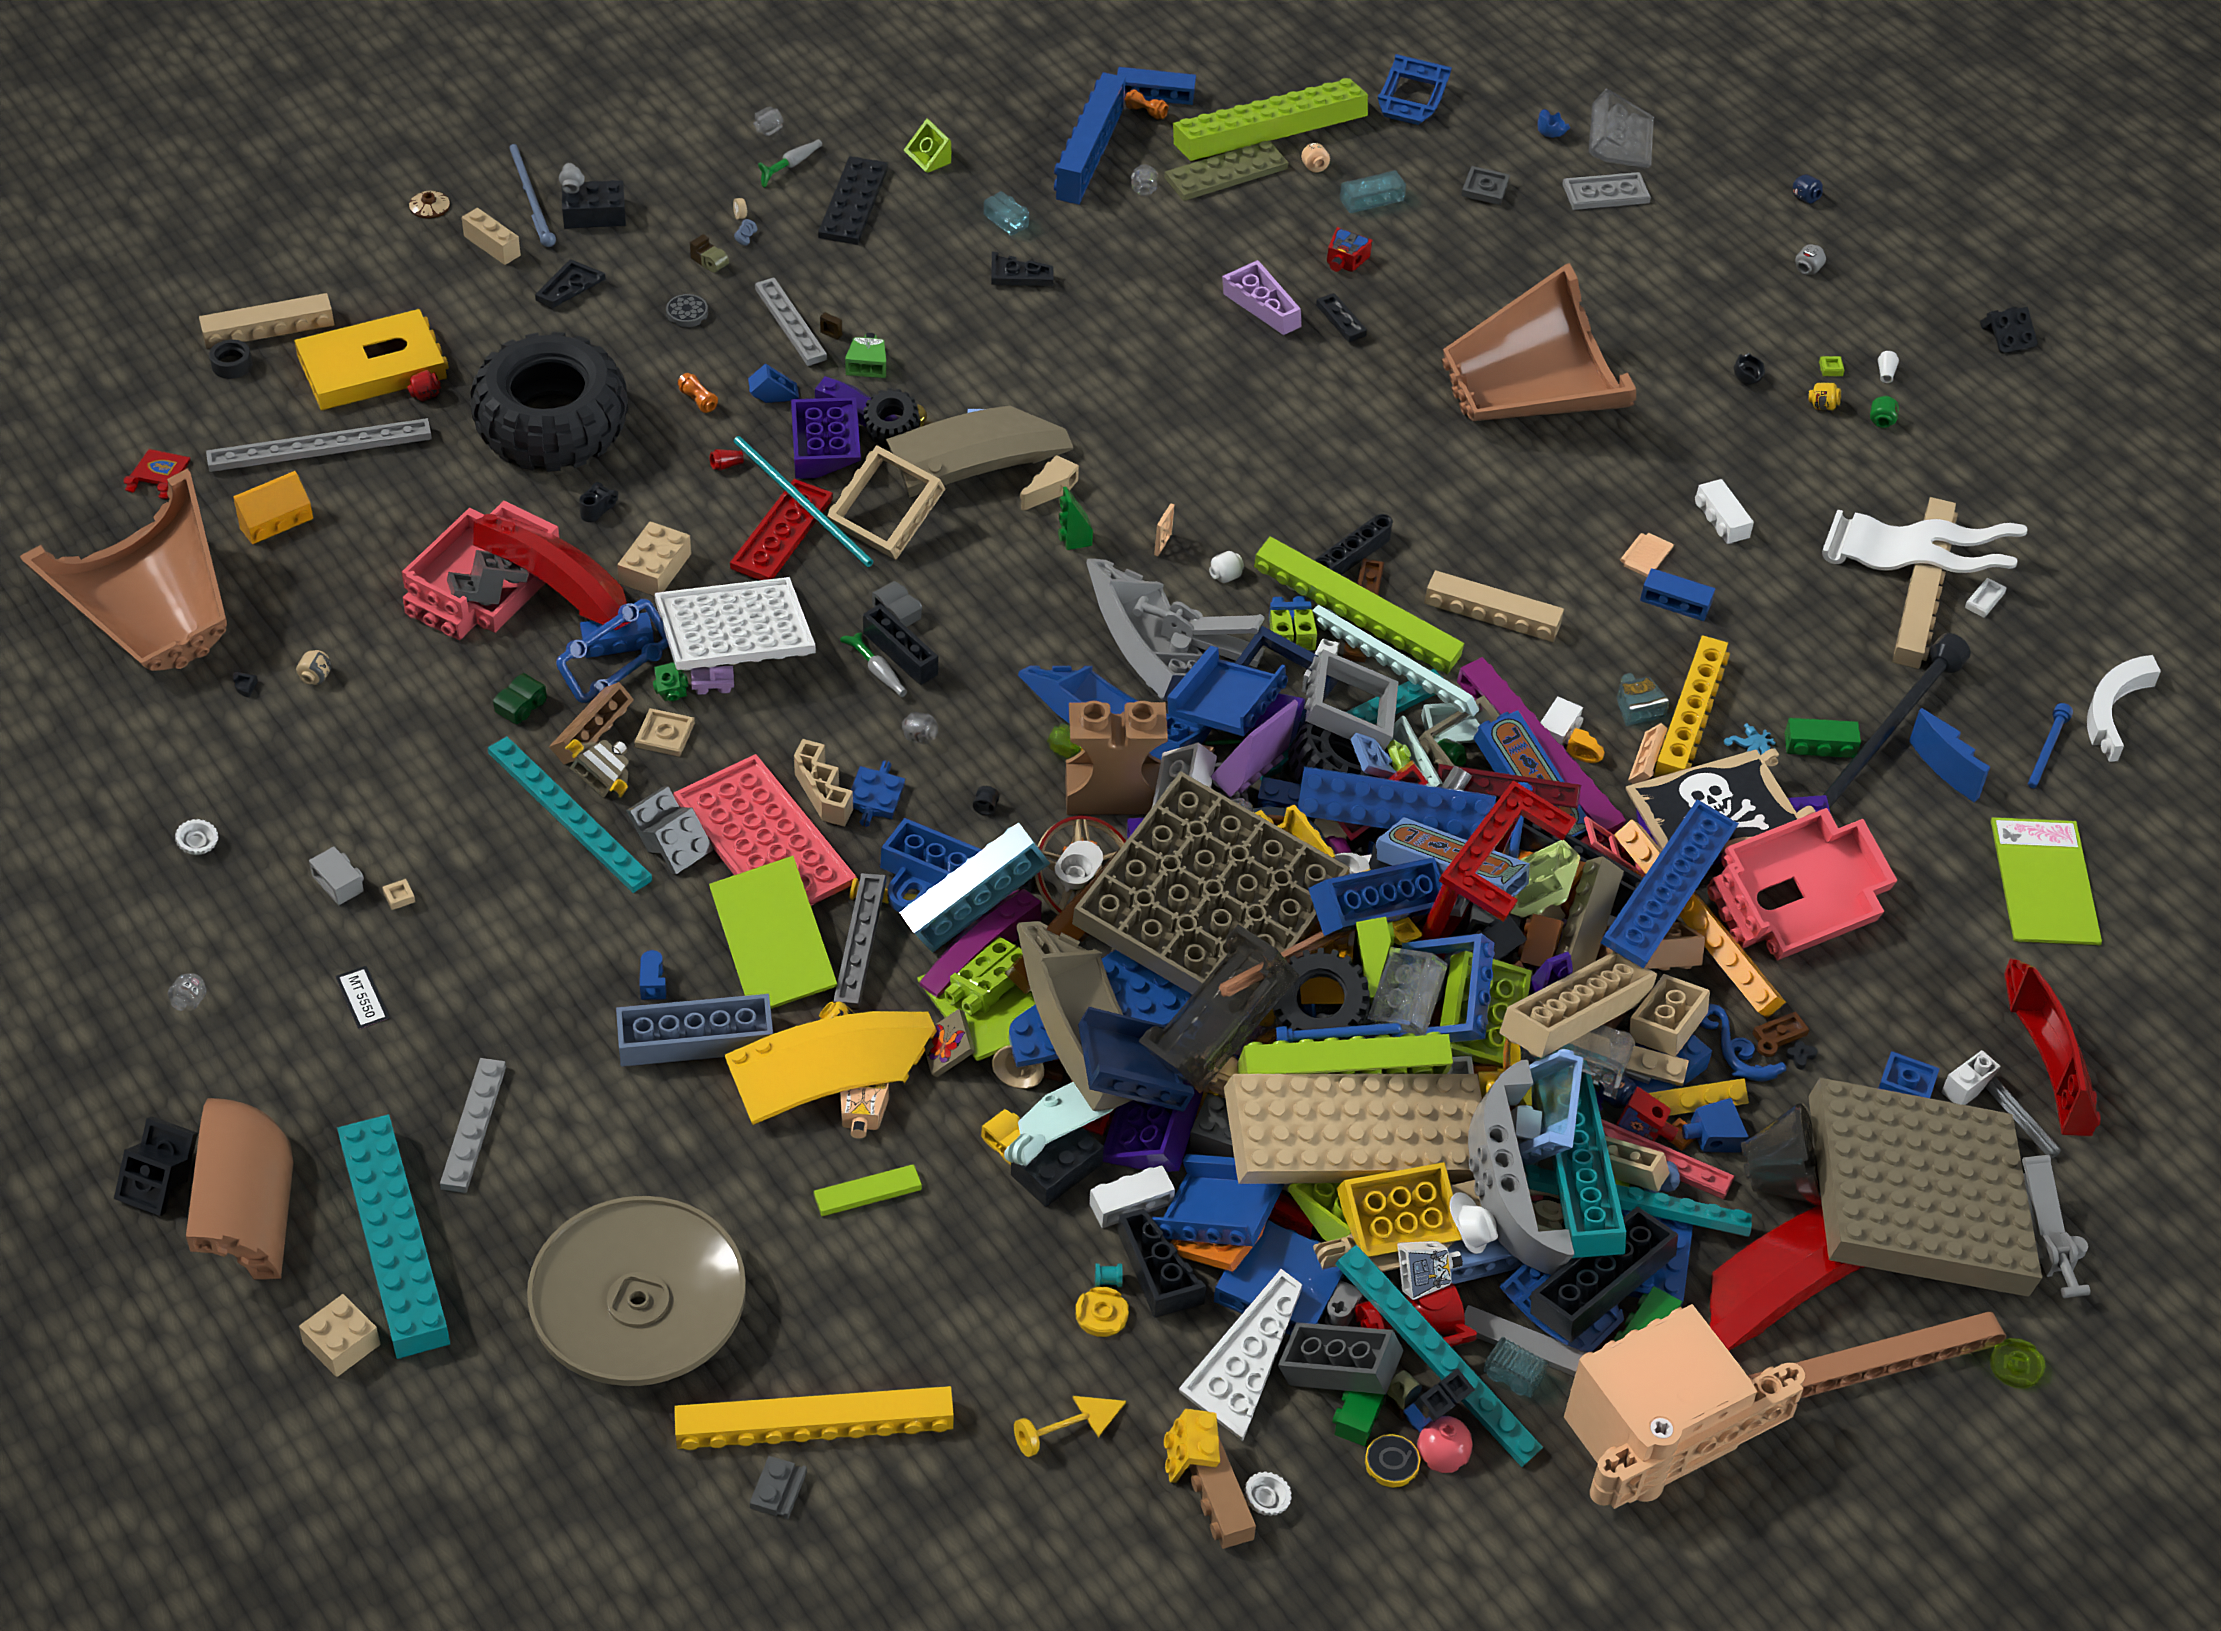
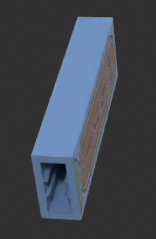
(1414, 841)

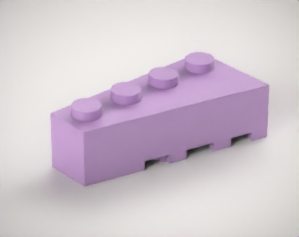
(1263, 297)

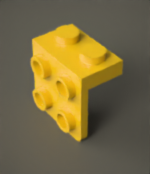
(1191, 1441)

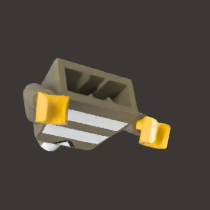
(601, 765)

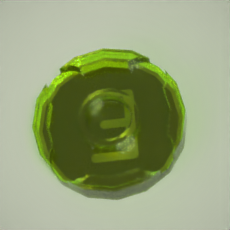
(2017, 1363)

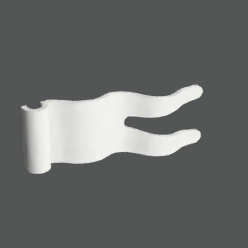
(1895, 547)

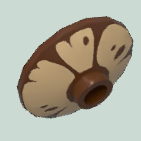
(429, 204)

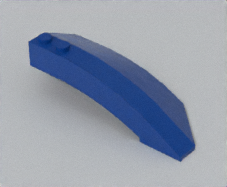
(1066, 686)

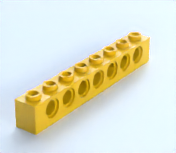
(1692, 706)

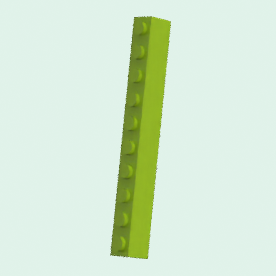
(1358, 605)

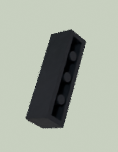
(900, 644)

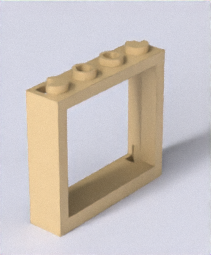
(909, 523)

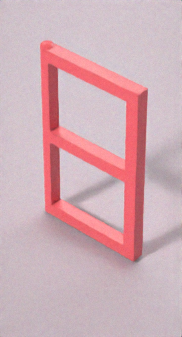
(1614, 854)

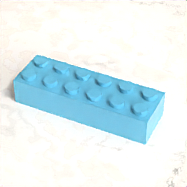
(975, 887)

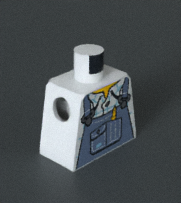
(1426, 1267)

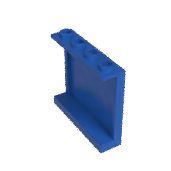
(1224, 693)
(1215, 1207)
(1295, 1255)

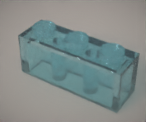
(1372, 191)

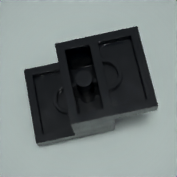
(155, 1165)

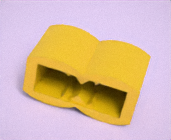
(1001, 1131)

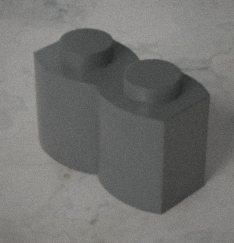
(898, 603)

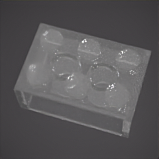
(1408, 990)

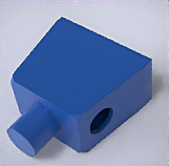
(1716, 1127)

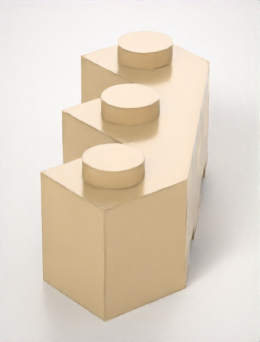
(822, 783)

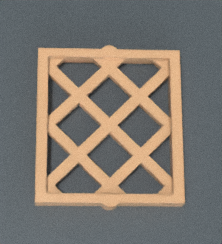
(1164, 529)

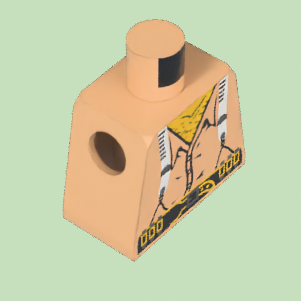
(864, 1108)

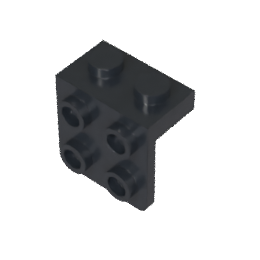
(2011, 329)

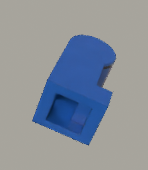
(650, 972)

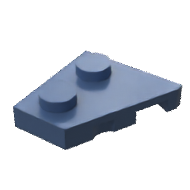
(1371, 756)

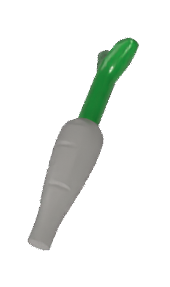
(789, 159)
(876, 664)

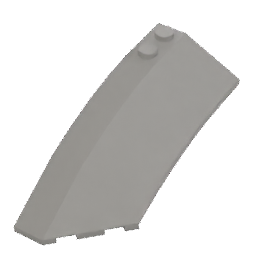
(1139, 635)

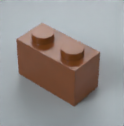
(1541, 941)

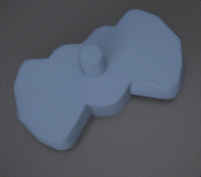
(746, 230)

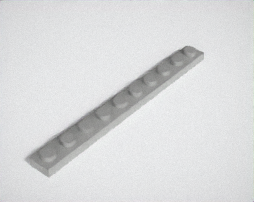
(318, 445)

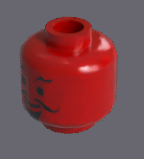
(424, 385)

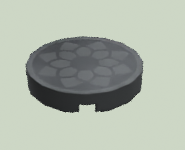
(687, 310)

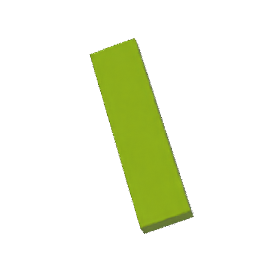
(867, 1190)

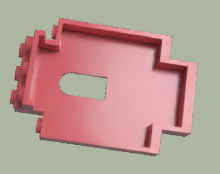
(453, 551)
(1832, 867)

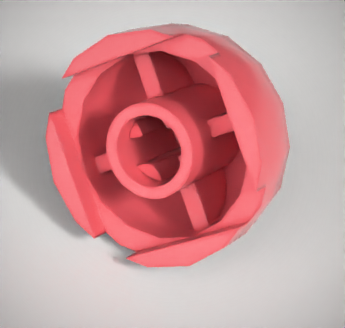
(1445, 1444)

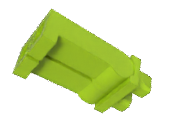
(983, 978)

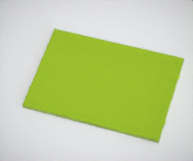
(991, 1029)

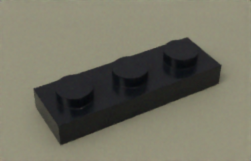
(1341, 317)

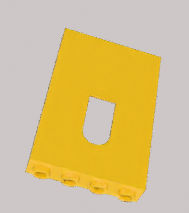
(344, 374)

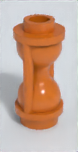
(1155, 107)
(692, 387)

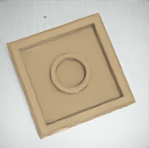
(664, 732)

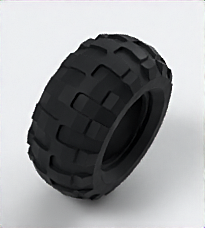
(541, 368)

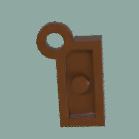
(1779, 1032)

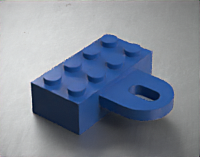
(920, 860)

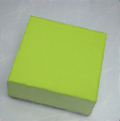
(1831, 366)

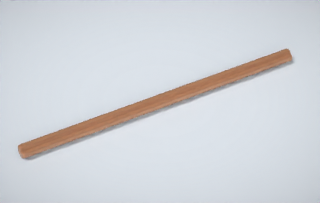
(1254, 975)

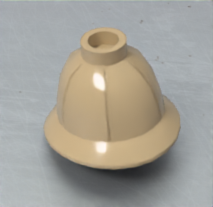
(1017, 1077)

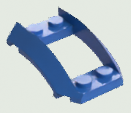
(1418, 71)
(1527, 1279)

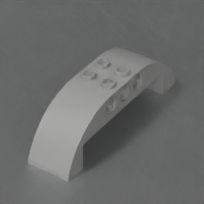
(1502, 1179)

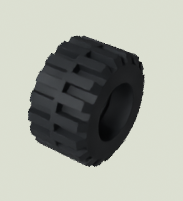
(888, 404)

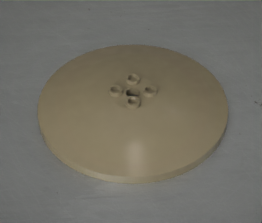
(626, 1251)

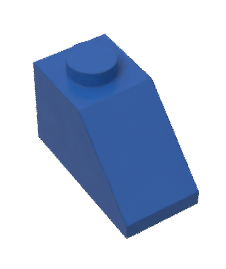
(772, 385)

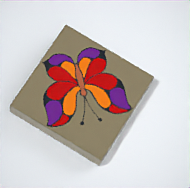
(950, 1043)

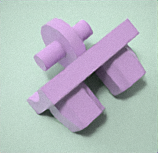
(714, 677)

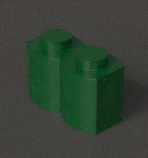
(520, 698)

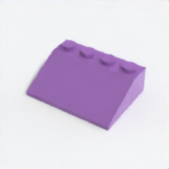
(1257, 752)

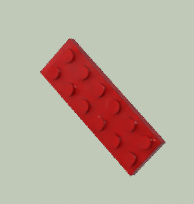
(779, 533)

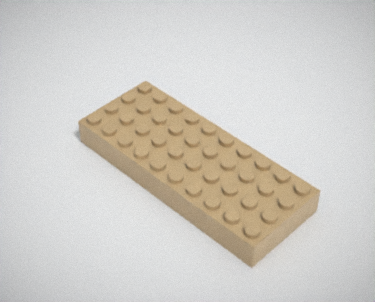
(1348, 1125)

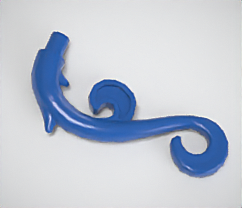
(1743, 1045)

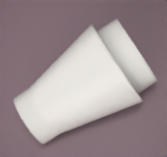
(1887, 365)

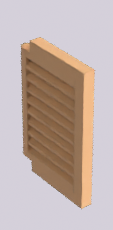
(1646, 553)

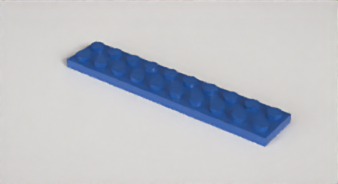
(1669, 884)

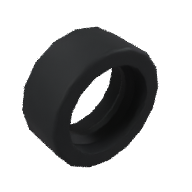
(232, 369)

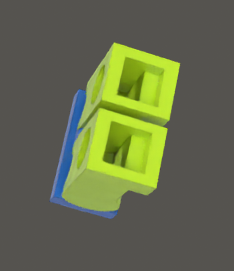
(1294, 621)

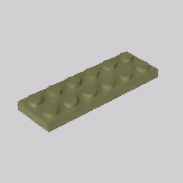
(1226, 170)

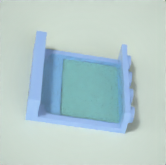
(1556, 1096)

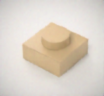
(398, 894)

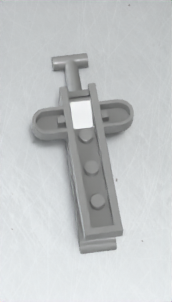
(1189, 628)
(2054, 1246)

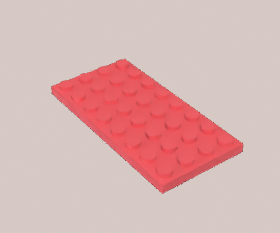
(759, 823)

